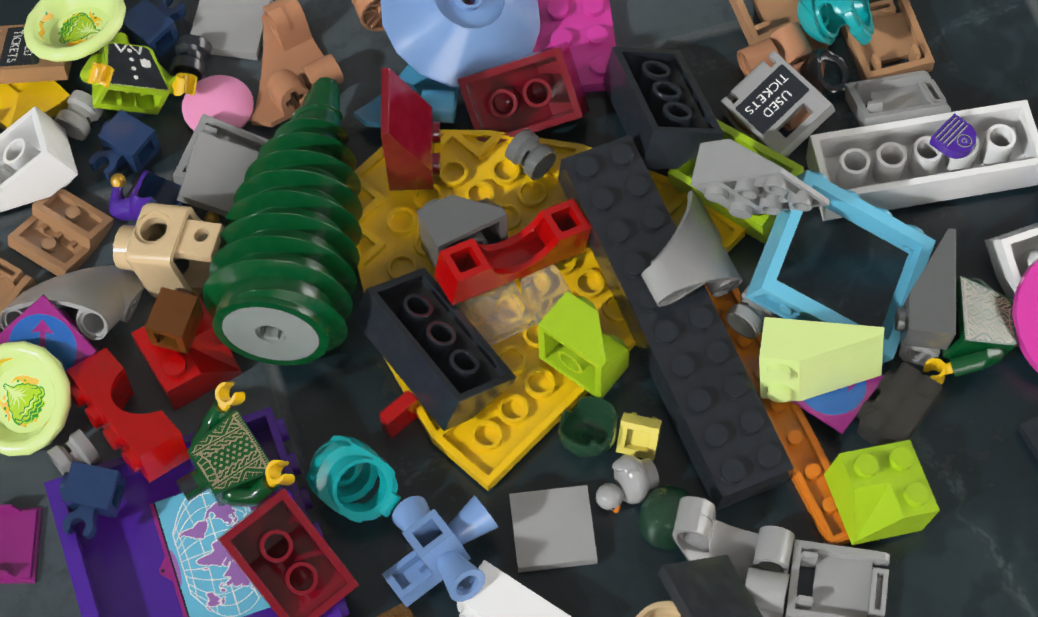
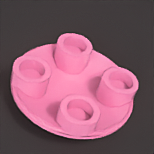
(219, 98)

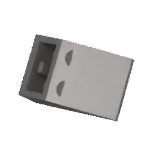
(749, 182)

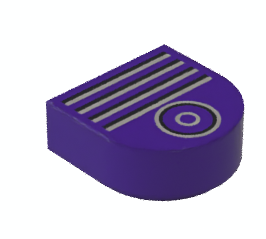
(954, 138)

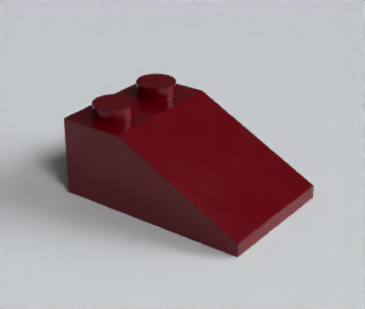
(525, 93)
(408, 136)
(287, 559)

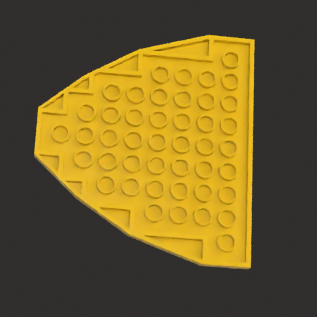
(392, 247)

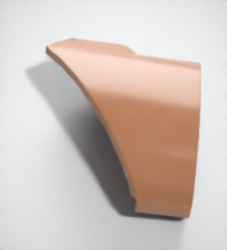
(793, 46)
(288, 63)

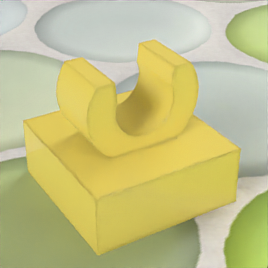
(638, 435)

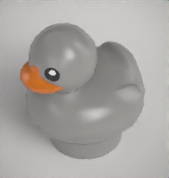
(632, 483)

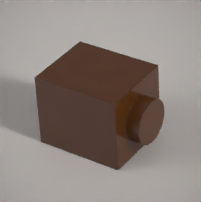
(174, 319)

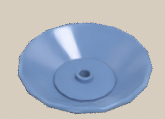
(459, 39)

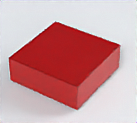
(399, 414)

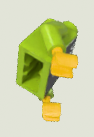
(132, 78)

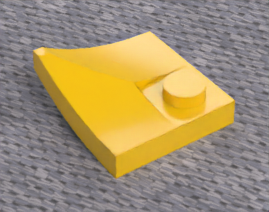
(20, 98)

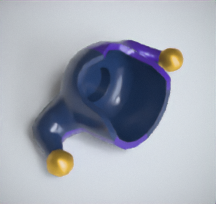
(149, 189)

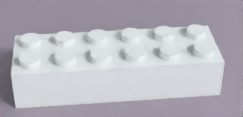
(898, 168)

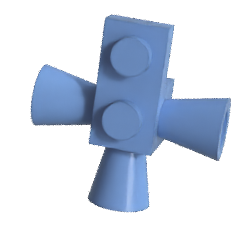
(438, 550)

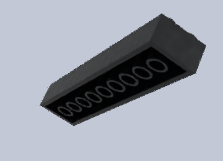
(680, 342)

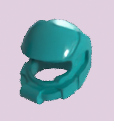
(825, 17)
(346, 472)

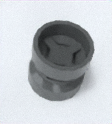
(531, 154)

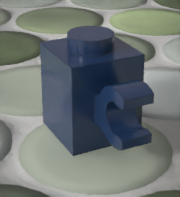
(153, 26)
(125, 143)
(90, 493)

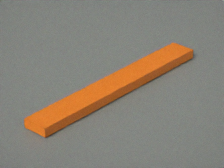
(795, 434)

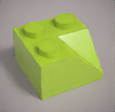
(577, 347)
(881, 492)

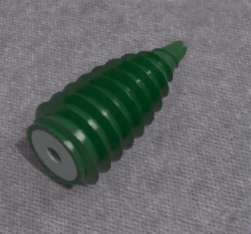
(291, 241)

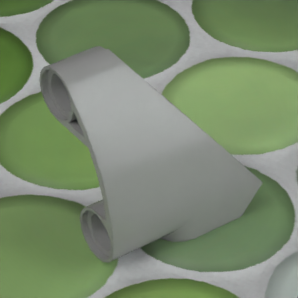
(691, 259)
(98, 292)
(758, 558)

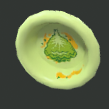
(72, 27)
(32, 398)

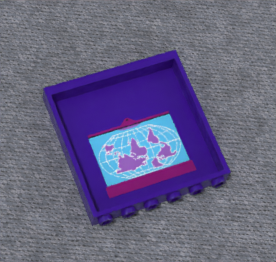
(165, 550)

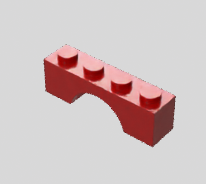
(477, 268)
(147, 440)

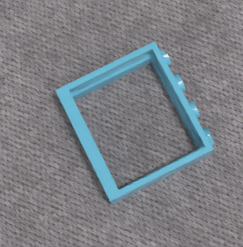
(791, 304)

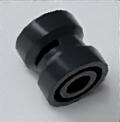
(191, 56)

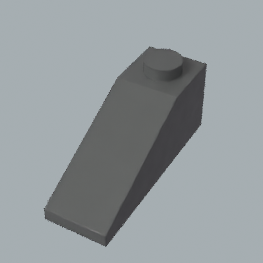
(930, 308)

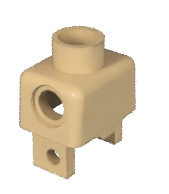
(160, 238)

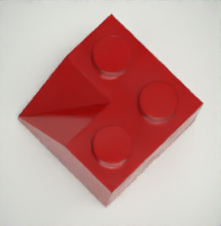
(193, 374)

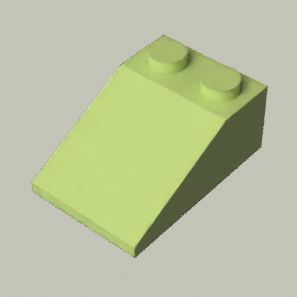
(816, 357)

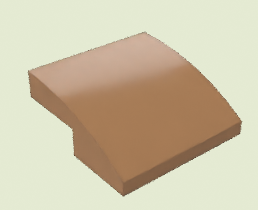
(61, 232)

